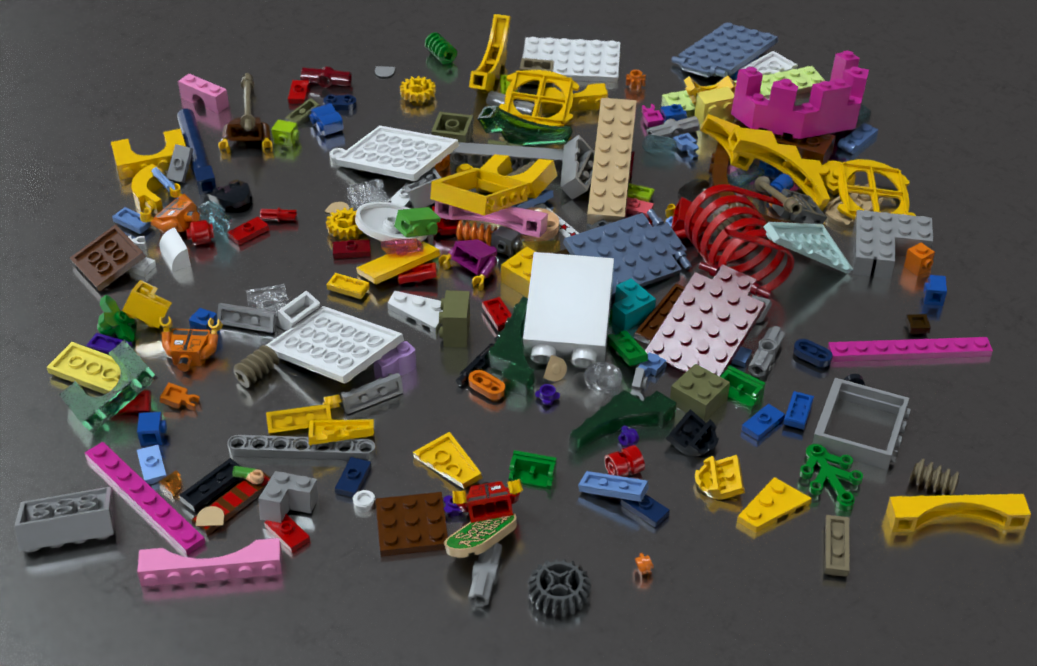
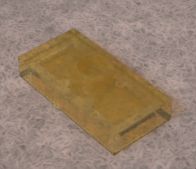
(542, 246)

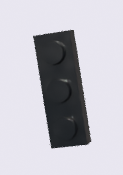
(210, 486)

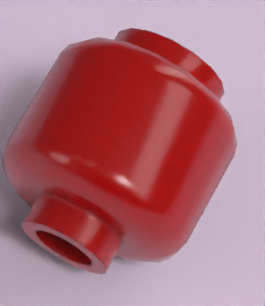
(200, 232)

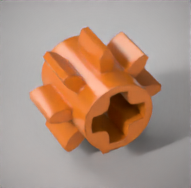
(635, 80)

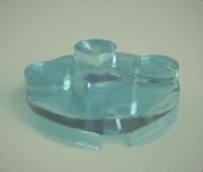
(214, 215)

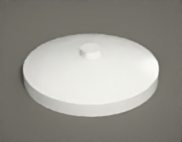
(378, 221)

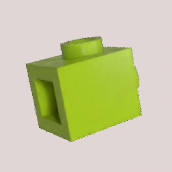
(285, 133)

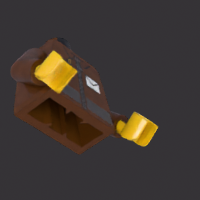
(235, 132)

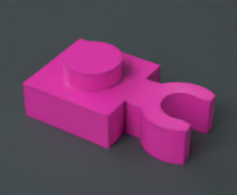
(651, 117)

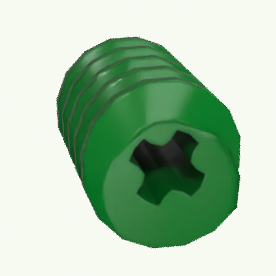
(440, 48)

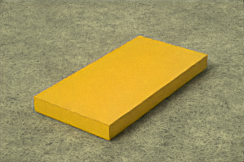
(394, 264)

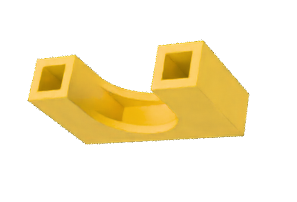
(130, 163)
(537, 176)

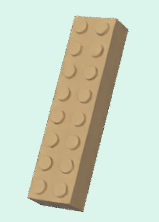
(612, 160)

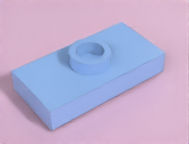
(151, 464)

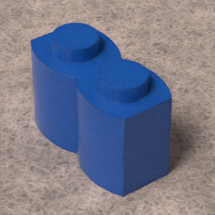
(326, 119)

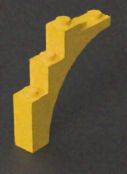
(484, 76)
(786, 158)

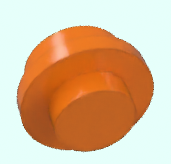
(644, 564)

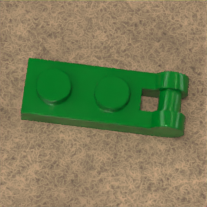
(627, 348)

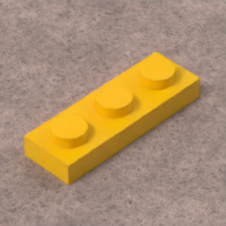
(296, 418)

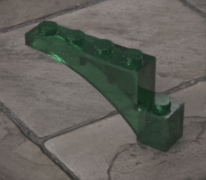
(521, 131)
(508, 353)
(623, 411)

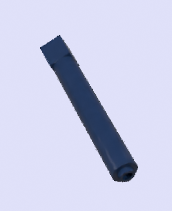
(199, 161)

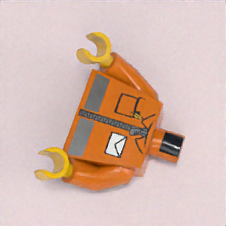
(176, 214)
(189, 346)

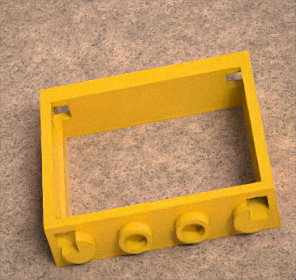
(454, 191)

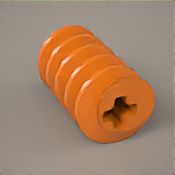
(472, 233)

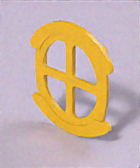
(565, 83)
(848, 168)

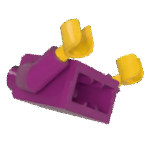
(474, 256)

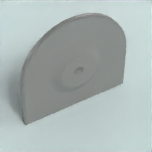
(384, 71)

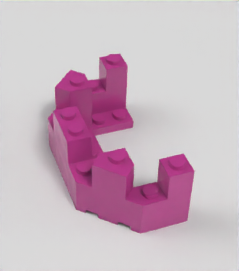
(831, 107)

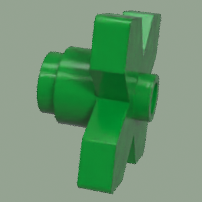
(114, 320)

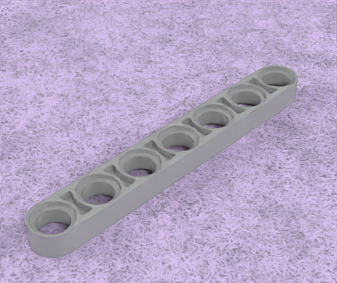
(292, 443)

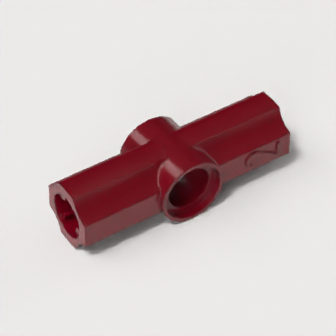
(326, 77)

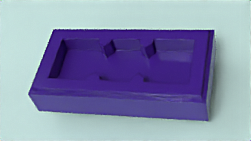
(104, 343)

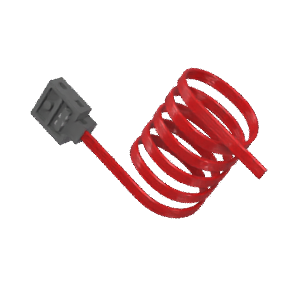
(810, 215)

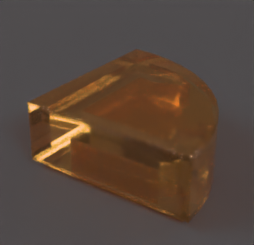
(172, 484)

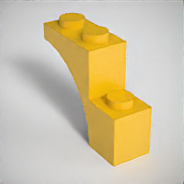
(721, 130)

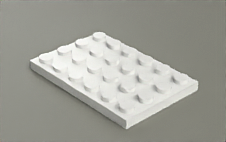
(577, 58)
(397, 153)
(335, 344)

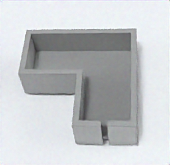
(884, 236)

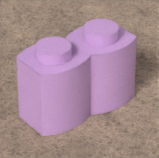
(398, 360)

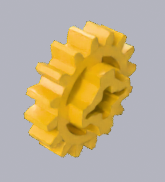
(417, 89)
(343, 223)

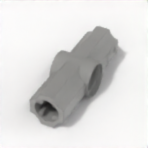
(495, 98)
(675, 128)
(766, 351)
(485, 576)

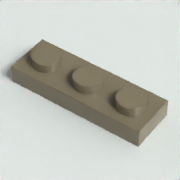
(837, 545)

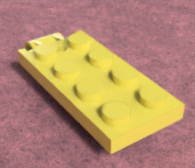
(86, 367)

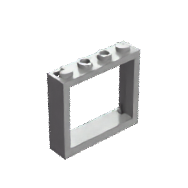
(868, 397)

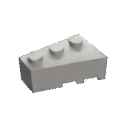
(576, 167)

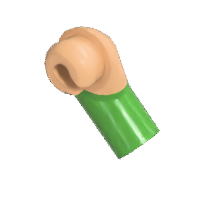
(251, 474)

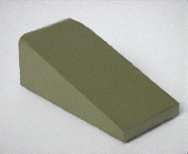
(302, 113)

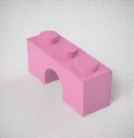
(194, 88)

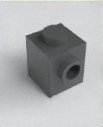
(506, 241)

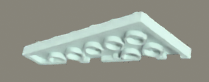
(810, 241)

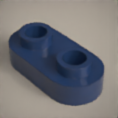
(341, 102)
(812, 352)

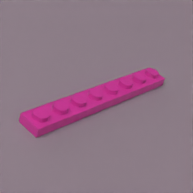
(910, 349)
(145, 498)

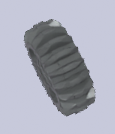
(559, 595)

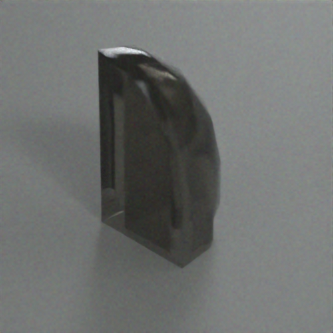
(693, 188)

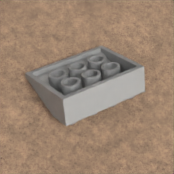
(65, 519)

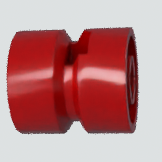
(627, 462)

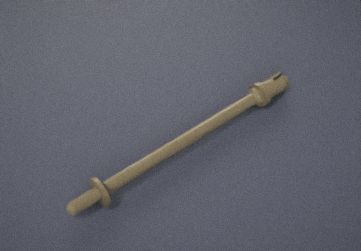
(247, 120)
(790, 204)

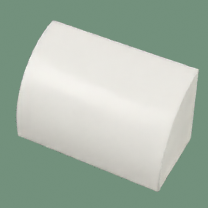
(174, 250)
(296, 310)

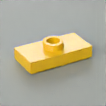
(348, 285)

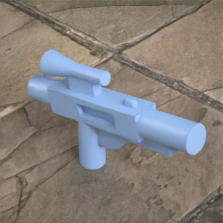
(163, 179)

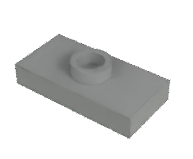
(179, 163)

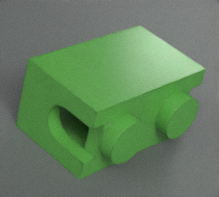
(417, 222)

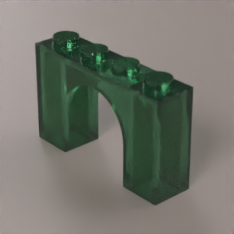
(134, 379)

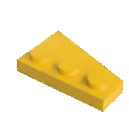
(337, 430)
(449, 460)
(770, 504)

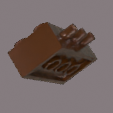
(810, 148)

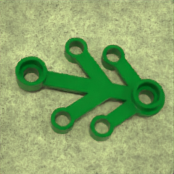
(818, 455)

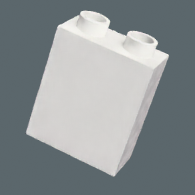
(568, 308)

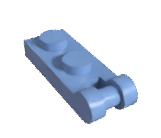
(858, 138)

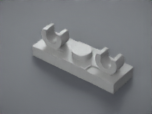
(247, 317)
(372, 393)

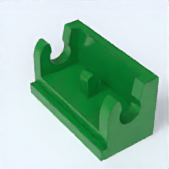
(743, 387)
(533, 469)

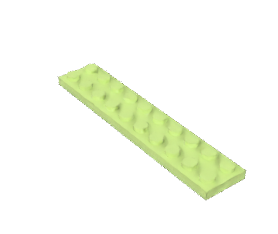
(802, 77)

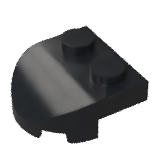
(234, 194)
(693, 435)

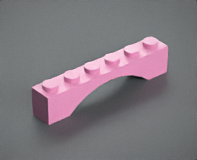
(519, 219)
(163, 567)

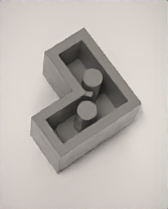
(420, 191)
(285, 493)

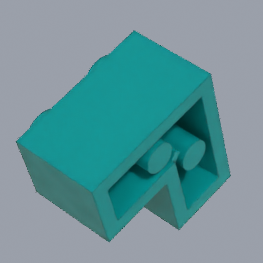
(631, 305)

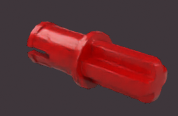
(278, 214)

